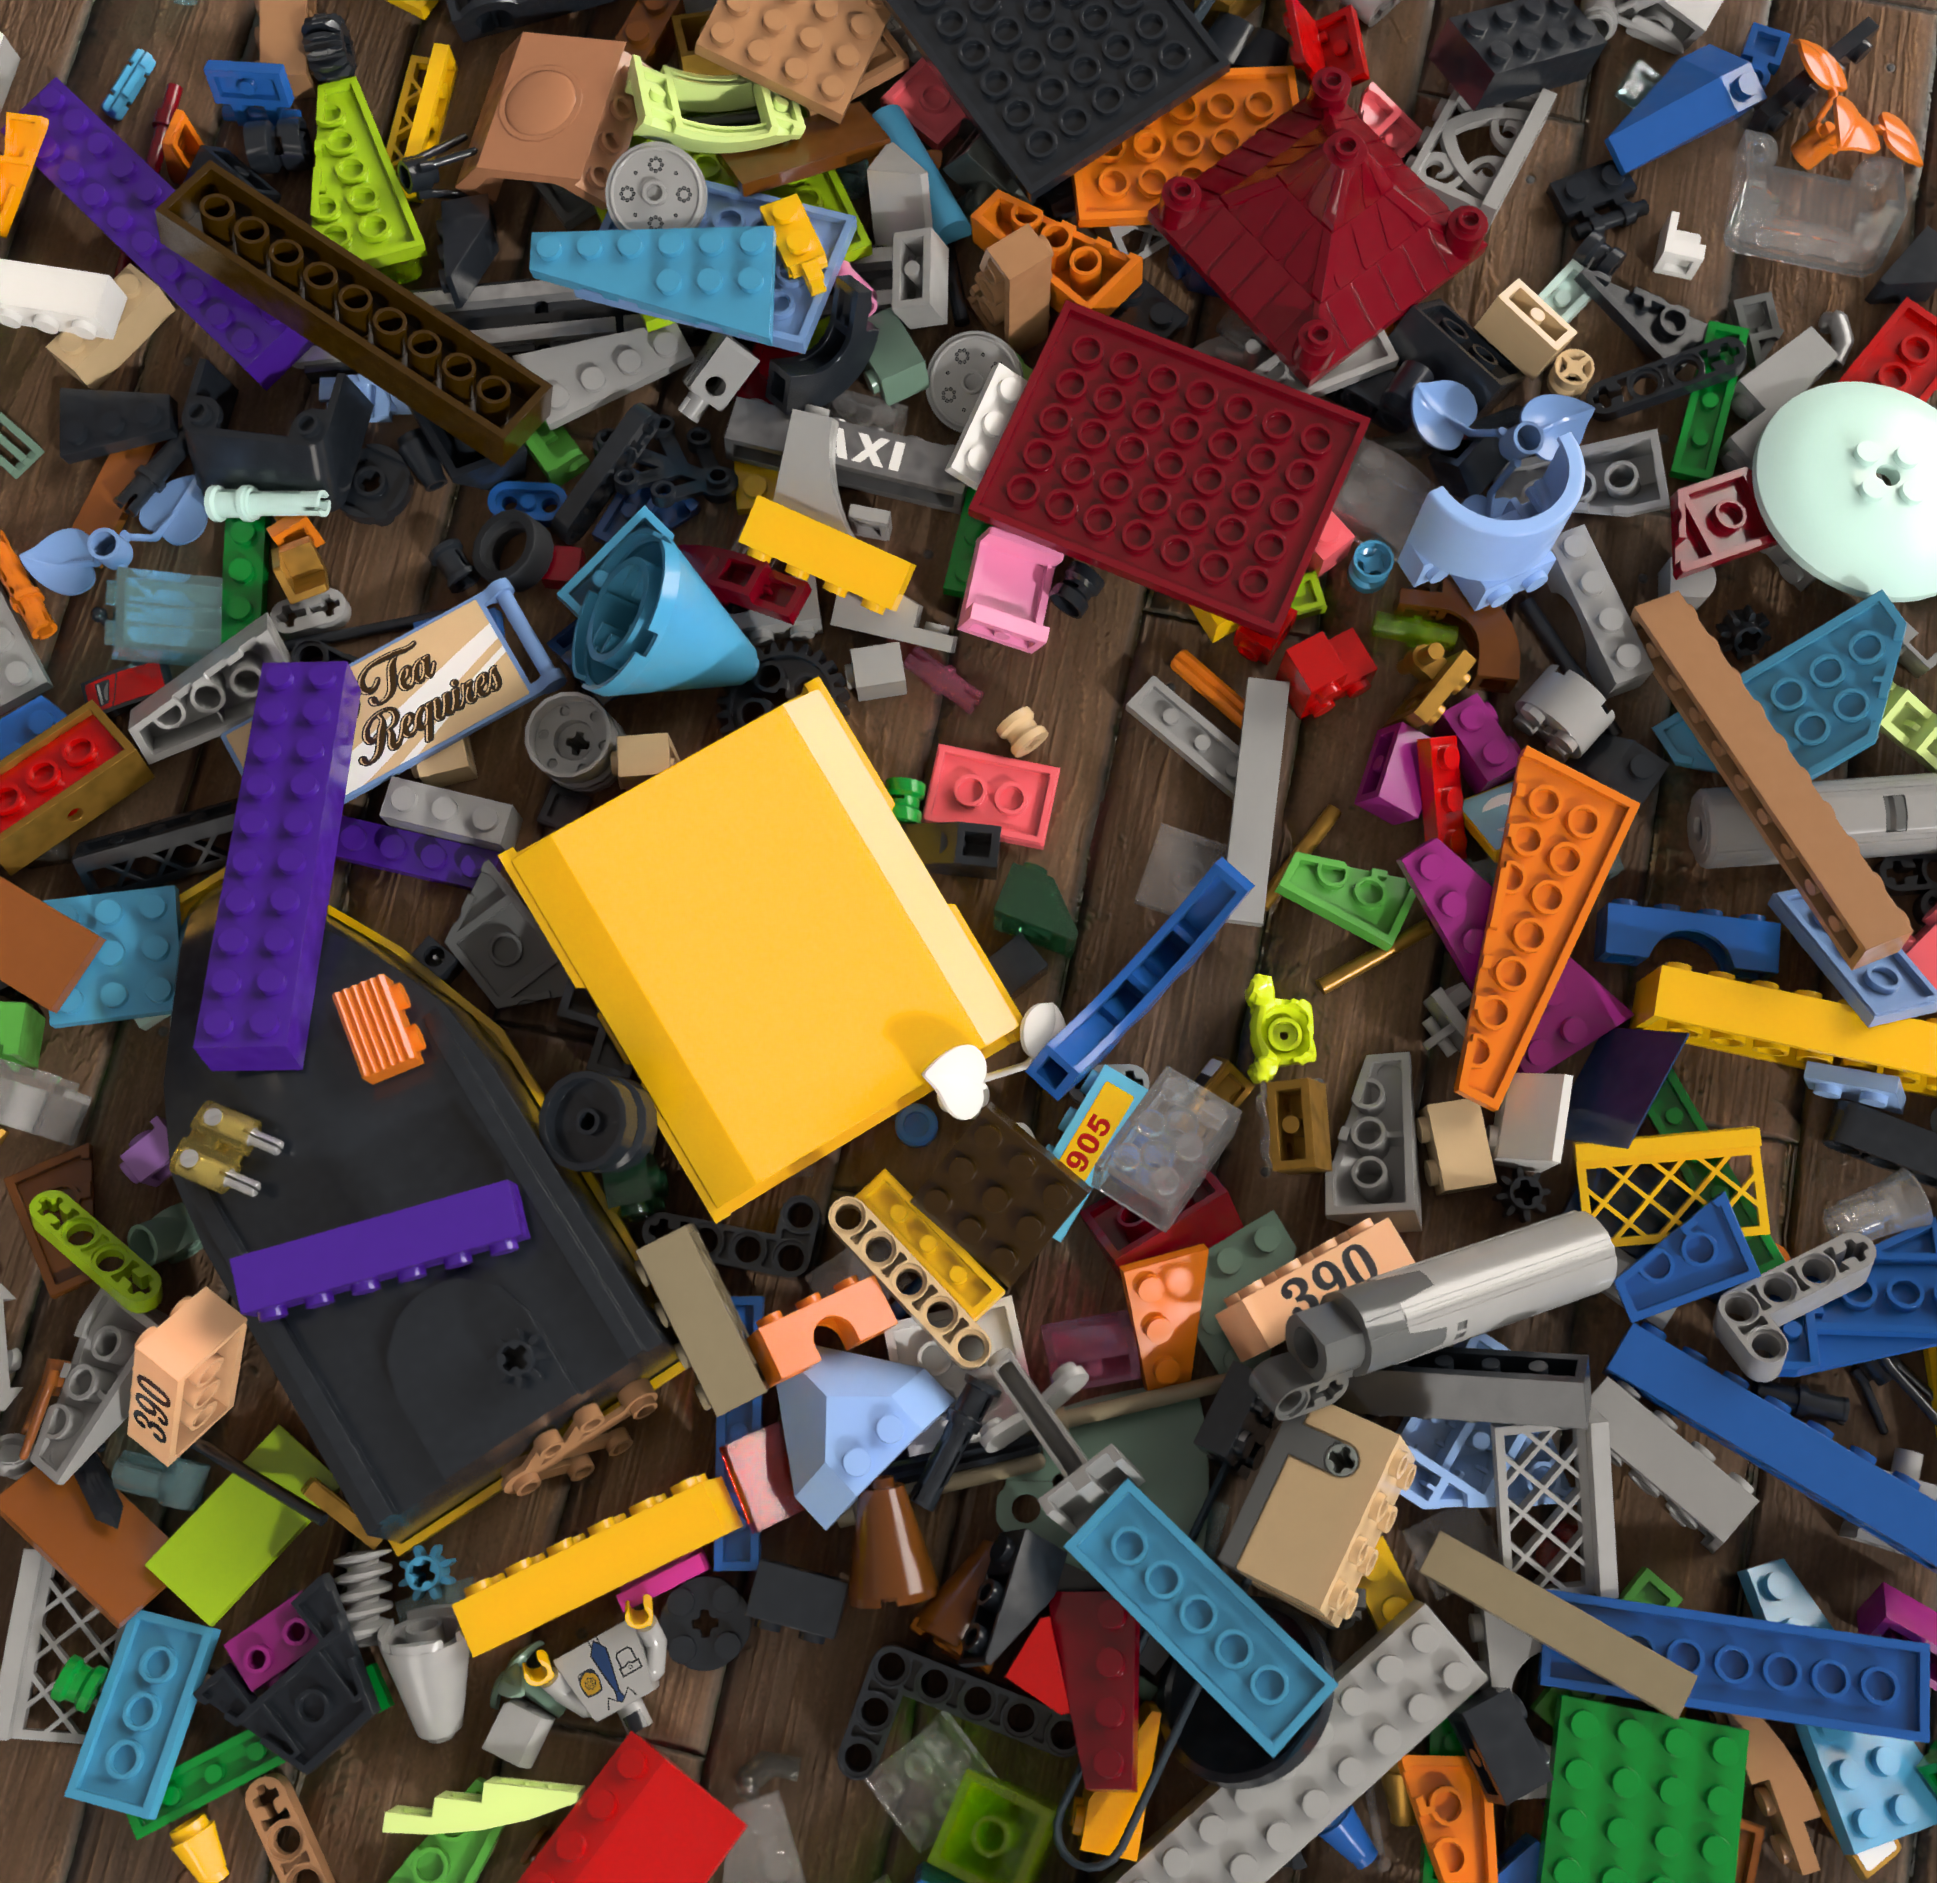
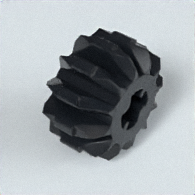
(328, 47)

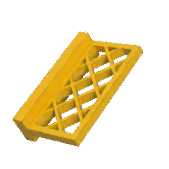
(1671, 1148)

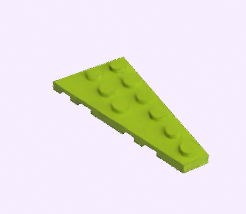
(355, 184)

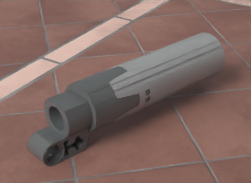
(1433, 1307)

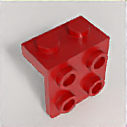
(1326, 42)

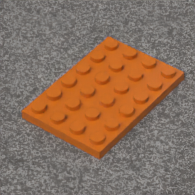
(1183, 142)

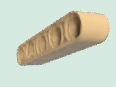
(901, 1262)

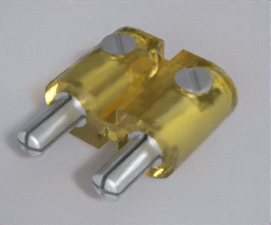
(218, 1145)

